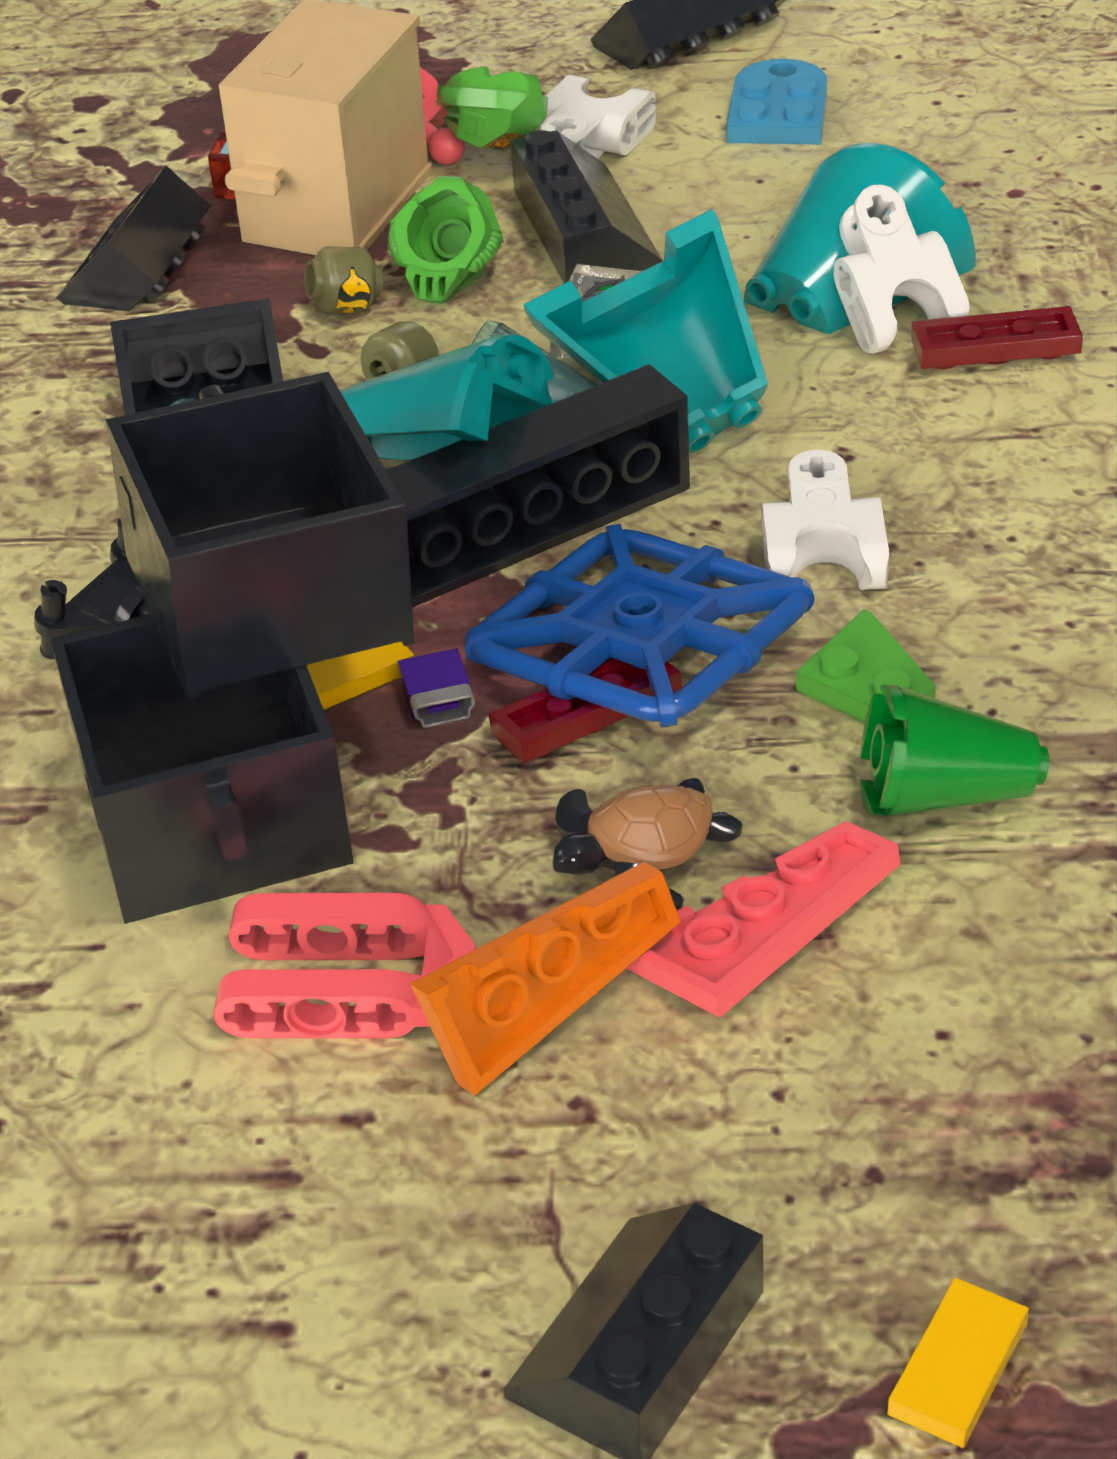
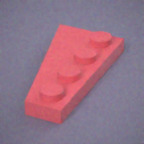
(766, 919)

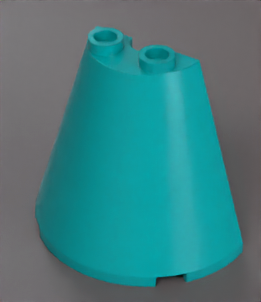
(803, 254)
(678, 319)
(451, 396)

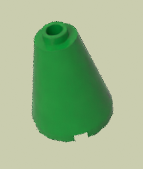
(943, 755)

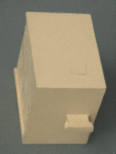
(326, 127)

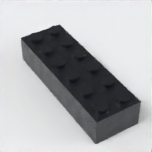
(543, 480)

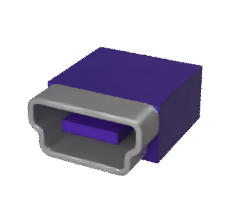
(436, 688)

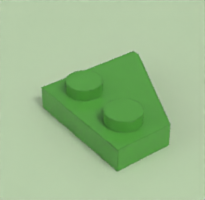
(856, 665)

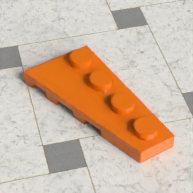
(530, 980)

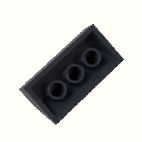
(656, 29)
(577, 206)

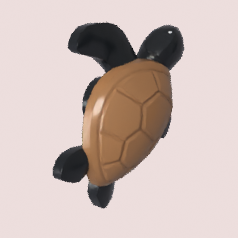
(637, 826)

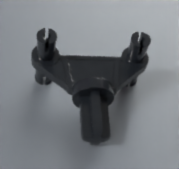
(104, 601)

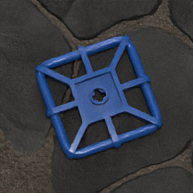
(639, 621)

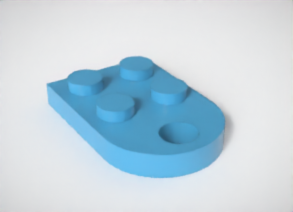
(778, 103)

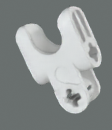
(600, 123)
(890, 262)
(825, 523)

